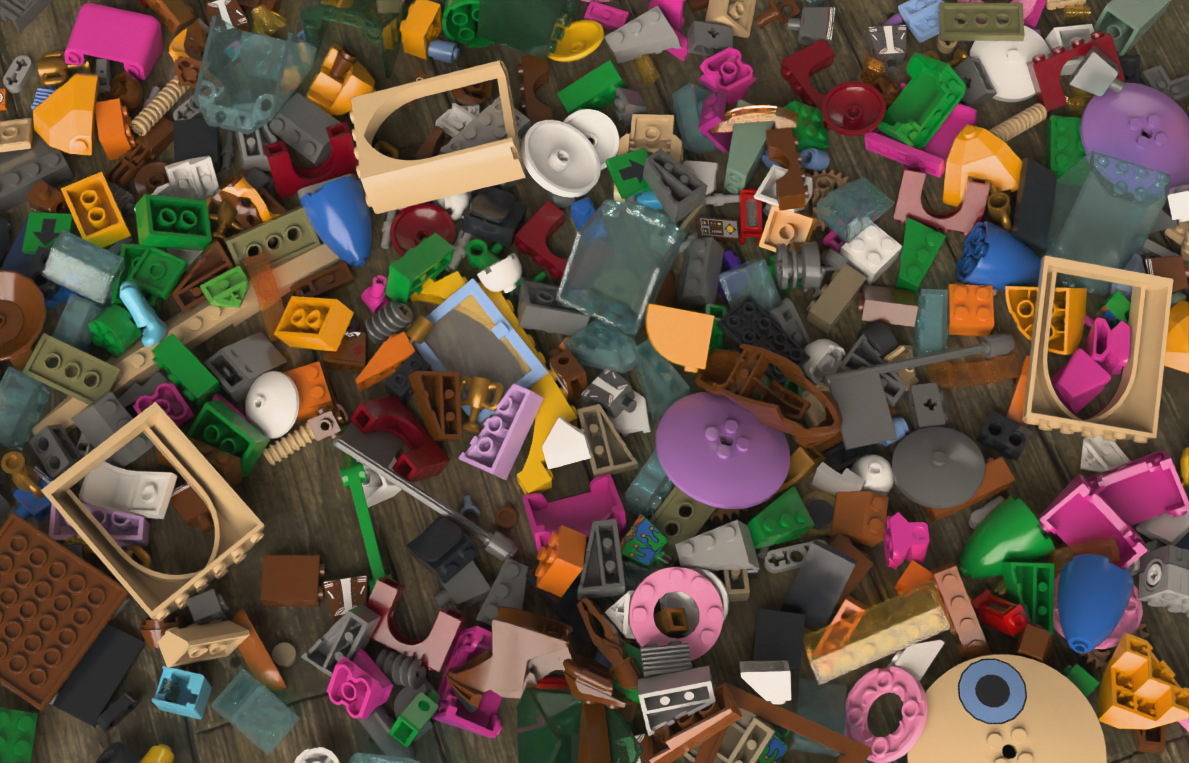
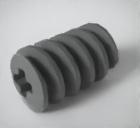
(388, 321)
(401, 669)

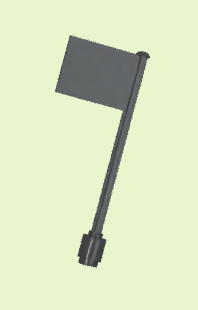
(863, 397)
(378, 450)

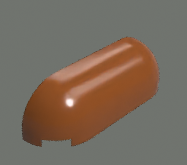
(257, 656)

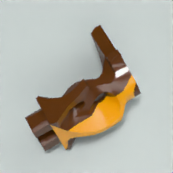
(188, 52)
(236, 188)

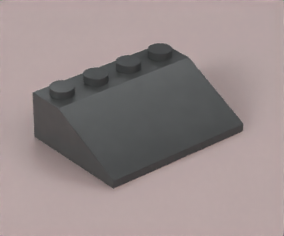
(25, 167)

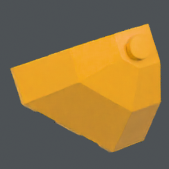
(335, 94)
(68, 115)
(981, 156)
(1178, 337)
(1139, 689)

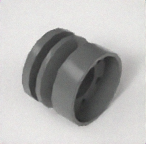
(801, 265)

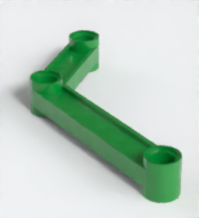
(353, 476)

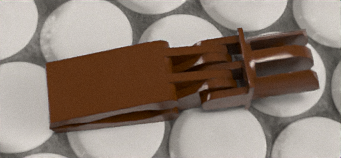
(149, 147)
(611, 646)

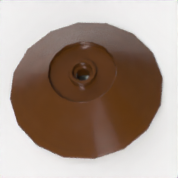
(21, 313)

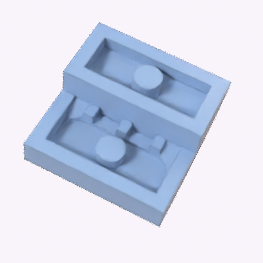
(921, 17)

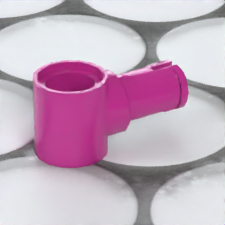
(374, 296)

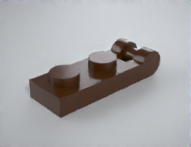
(324, 282)

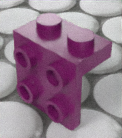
(711, 115)

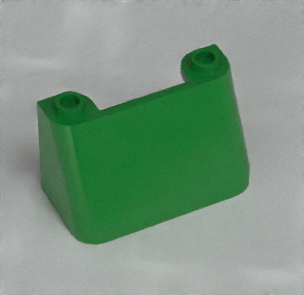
(923, 102)

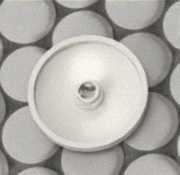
(1007, 64)
(560, 158)

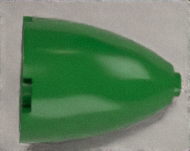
(459, 22)
(1004, 535)

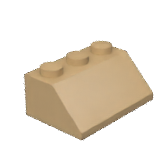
(733, 14)
(201, 642)

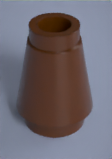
(343, 62)

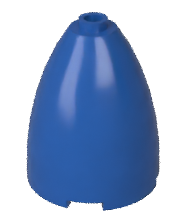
(341, 219)
(997, 259)
(1092, 600)

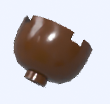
(127, 89)
(475, 93)

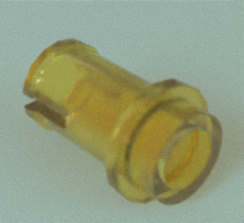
(1077, 12)

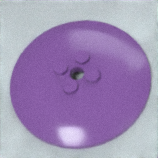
(1115, 123)
(719, 473)

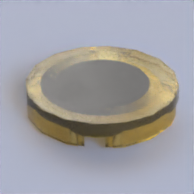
(820, 508)

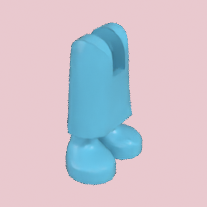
(142, 314)

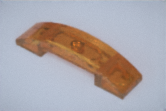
(757, 113)
(266, 292)
(975, 373)
(1103, 547)

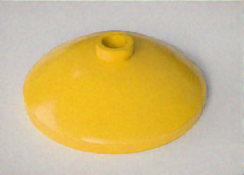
(578, 41)

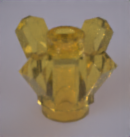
(266, 20)
(1079, 102)

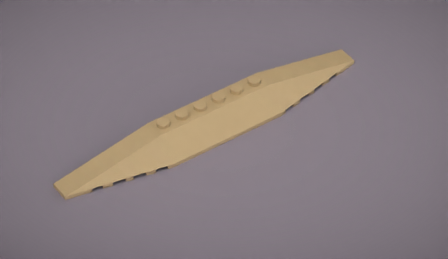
(192, 329)

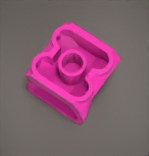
(727, 73)
(1109, 346)
(1079, 381)
(170, 402)
(904, 541)
(359, 685)

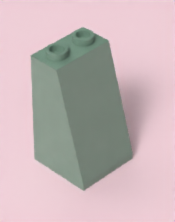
(1129, 20)
(745, 152)

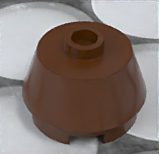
(154, 630)

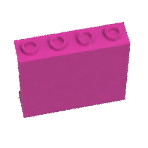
(937, 150)

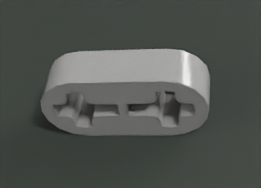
(15, 73)

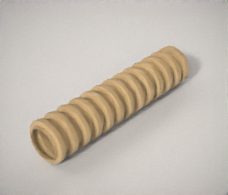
(158, 106)
(1020, 122)
(292, 442)

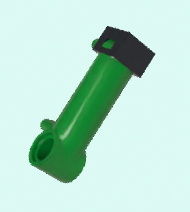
(490, 257)

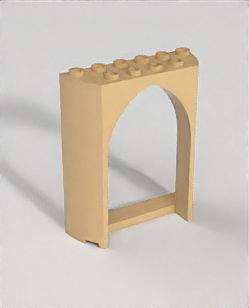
(404, 183)
(1136, 404)
(234, 522)

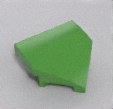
(227, 289)

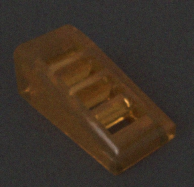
(872, 70)

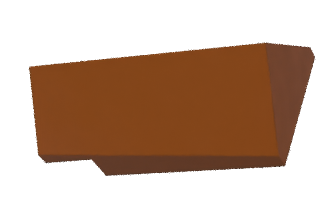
(691, 730)

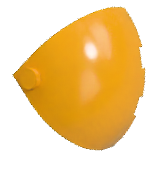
(1066, 319)
(679, 335)

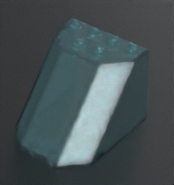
(248, 76)
(1104, 214)
(620, 263)

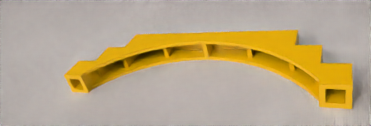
(534, 476)

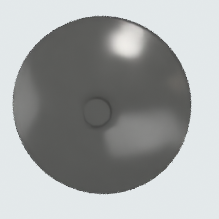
(938, 467)

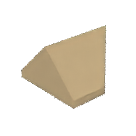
(908, 375)

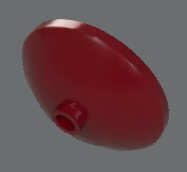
(856, 100)
(419, 222)

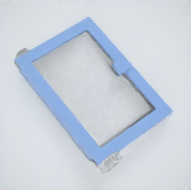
(478, 342)

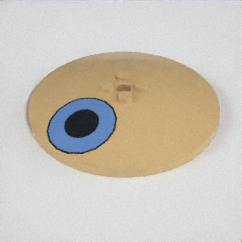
(1004, 703)

